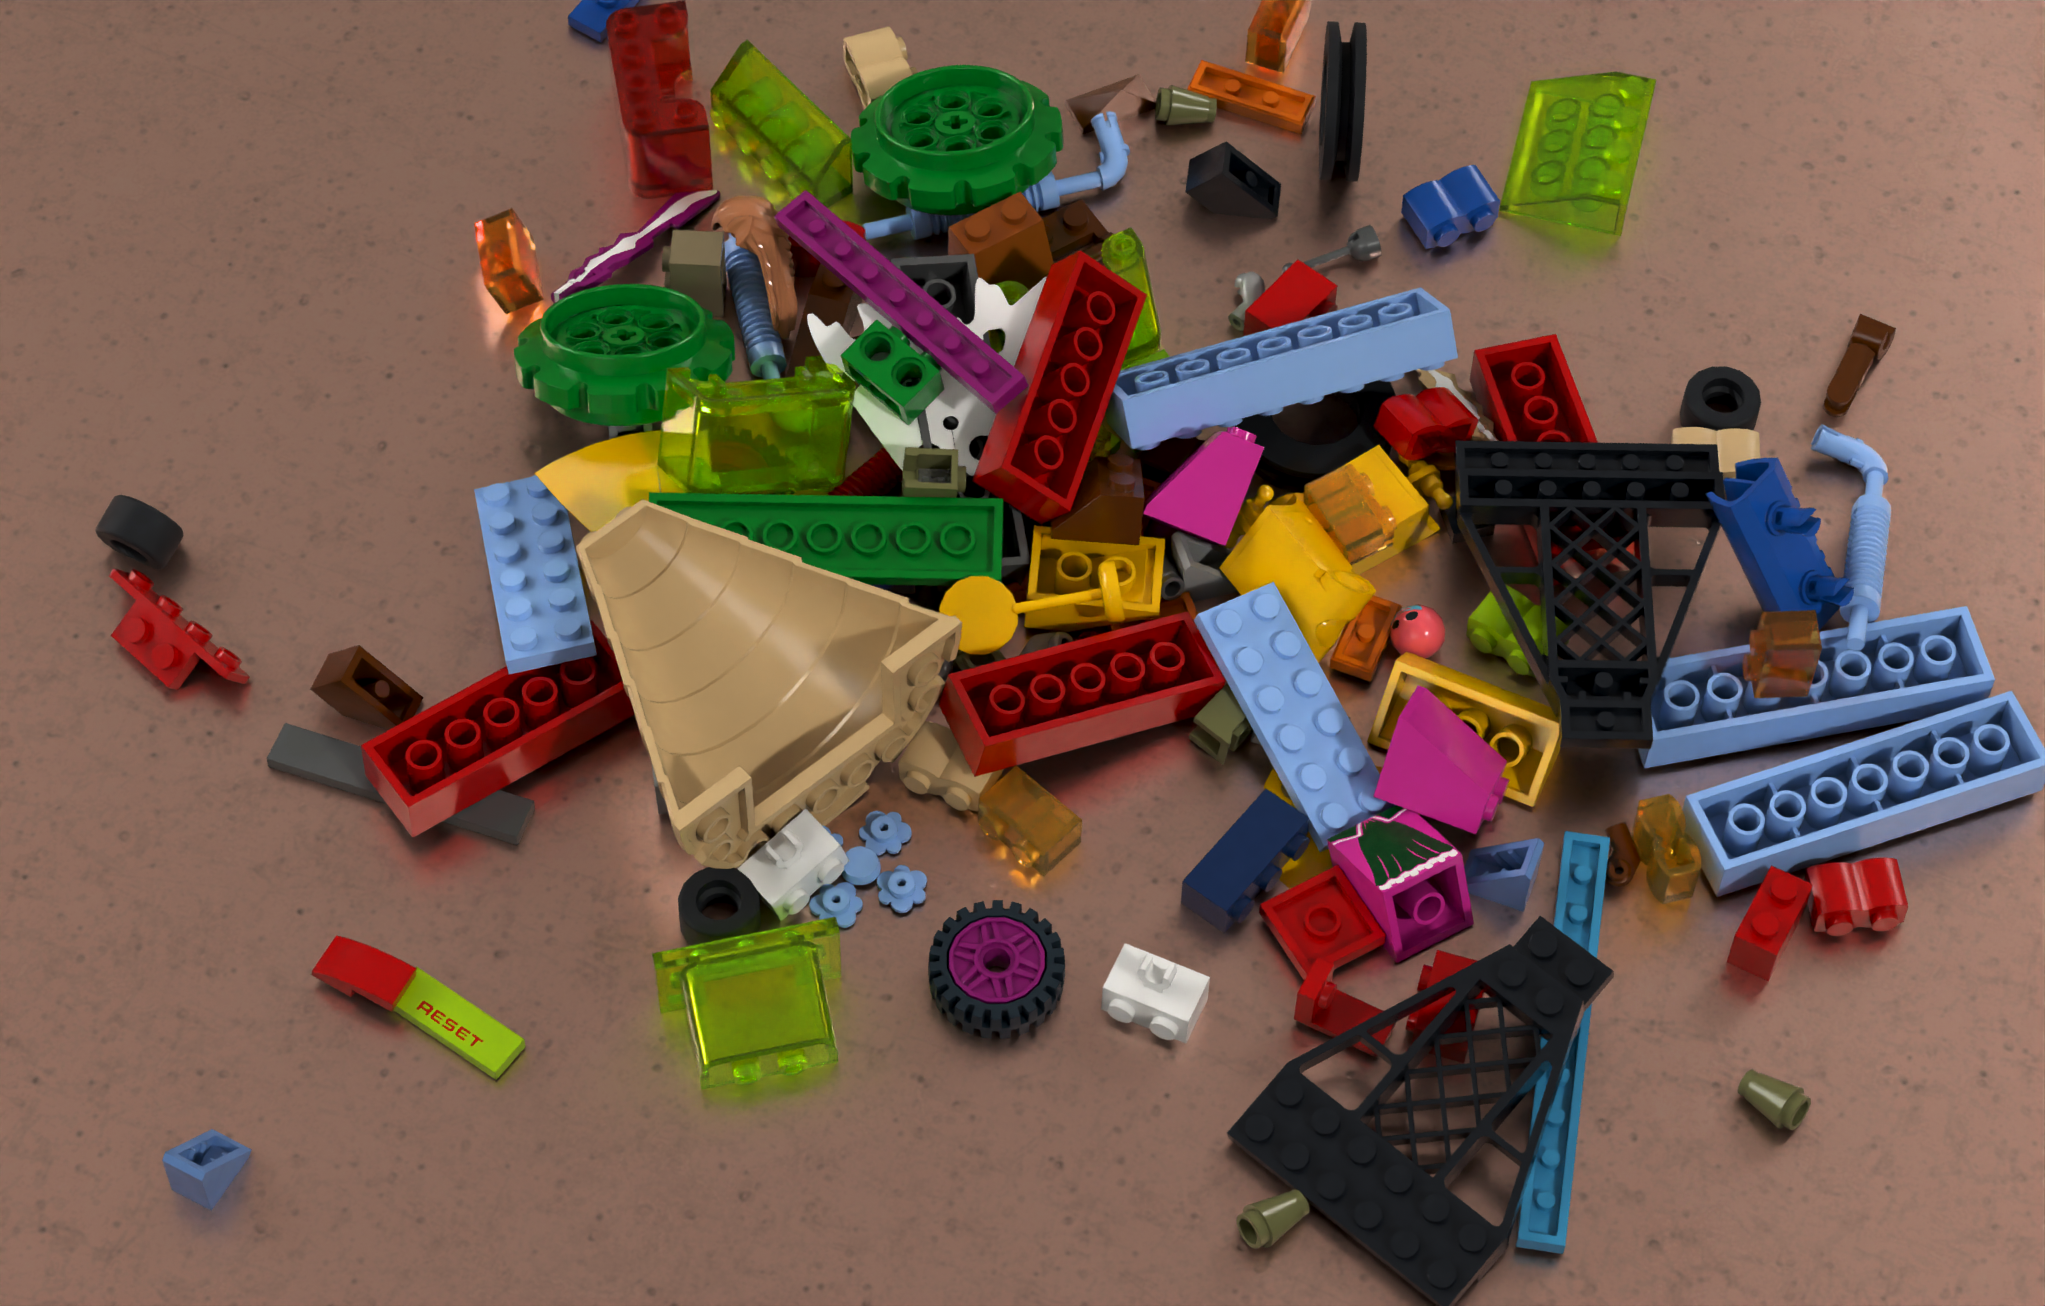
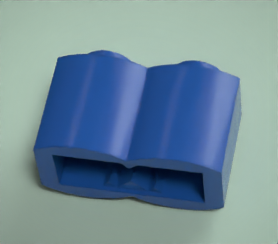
(1450, 206)

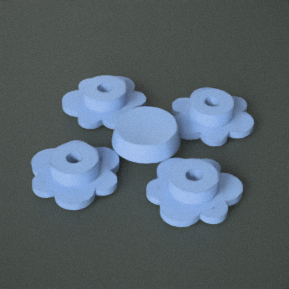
(897, 887)

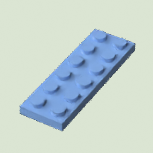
(534, 575)
(1293, 711)

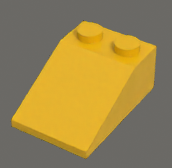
(1072, 567)

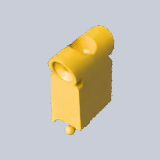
(1401, 496)
(1302, 560)

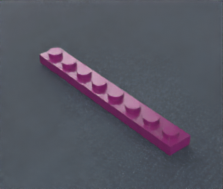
(901, 301)

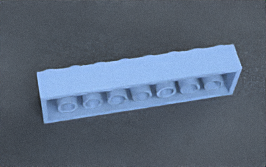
(1280, 368)
(1901, 675)
(1865, 792)

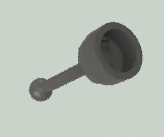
(1361, 245)

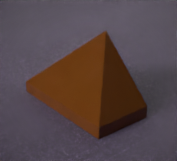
(1124, 98)

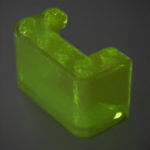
(757, 432)

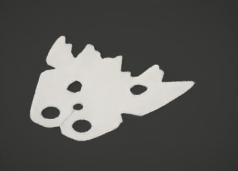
(955, 400)

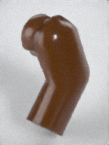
(1624, 857)

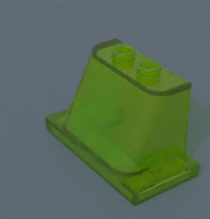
(754, 1001)

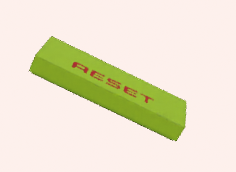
(459, 1025)

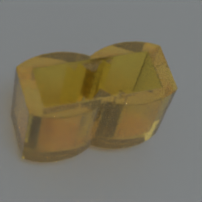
(1350, 513)
(1666, 848)

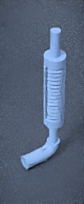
(1041, 195)
(753, 311)
(1867, 531)

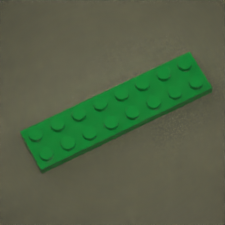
(863, 536)

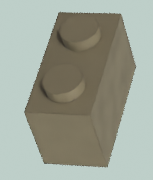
(697, 267)

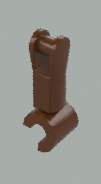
(1868, 341)

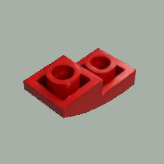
(364, 970)

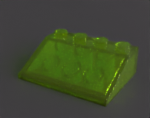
(1579, 150)

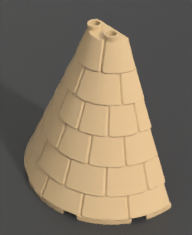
(757, 675)

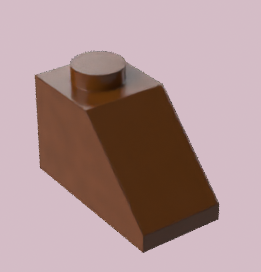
(365, 689)

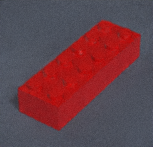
(1071, 369)
(1535, 399)
(1080, 693)
(493, 735)

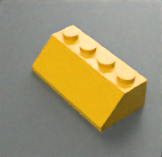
(1510, 723)

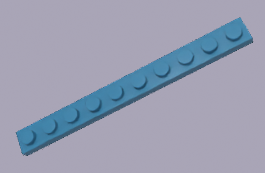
(1549, 1187)

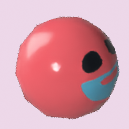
(1417, 631)

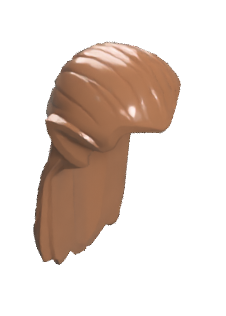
(755, 229)

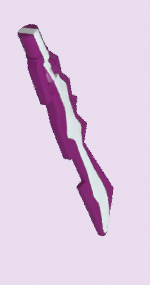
(630, 246)

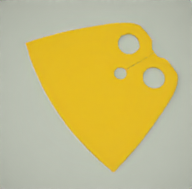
(607, 477)

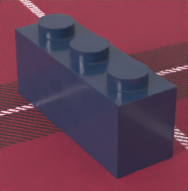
(1246, 861)

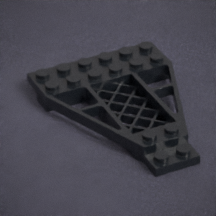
(1591, 489)
(1370, 1184)

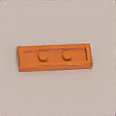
(1253, 97)

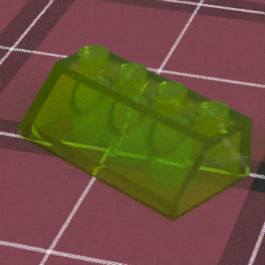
(781, 128)

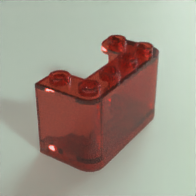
(660, 140)

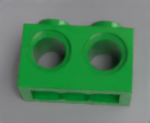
(886, 376)

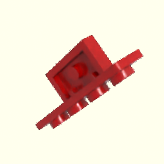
(165, 639)

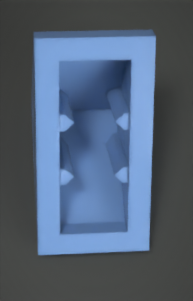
(1504, 872)
(204, 1167)

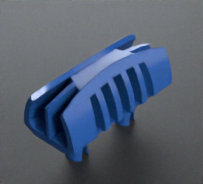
(1777, 542)

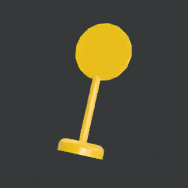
(992, 613)

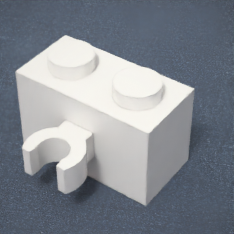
(795, 865)
(1155, 994)

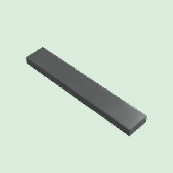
(342, 767)

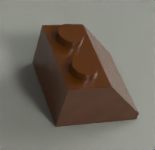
(1106, 503)

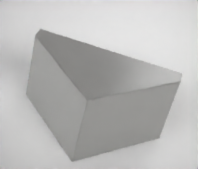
(1199, 566)

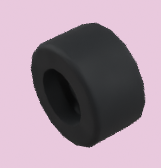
(1725, 387)
(139, 531)
(712, 887)

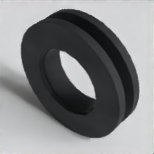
(1342, 101)
(1294, 463)

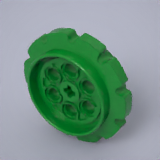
(957, 139)
(610, 348)

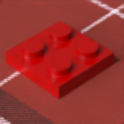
(1322, 921)

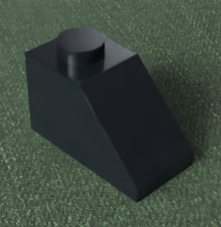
(1232, 184)

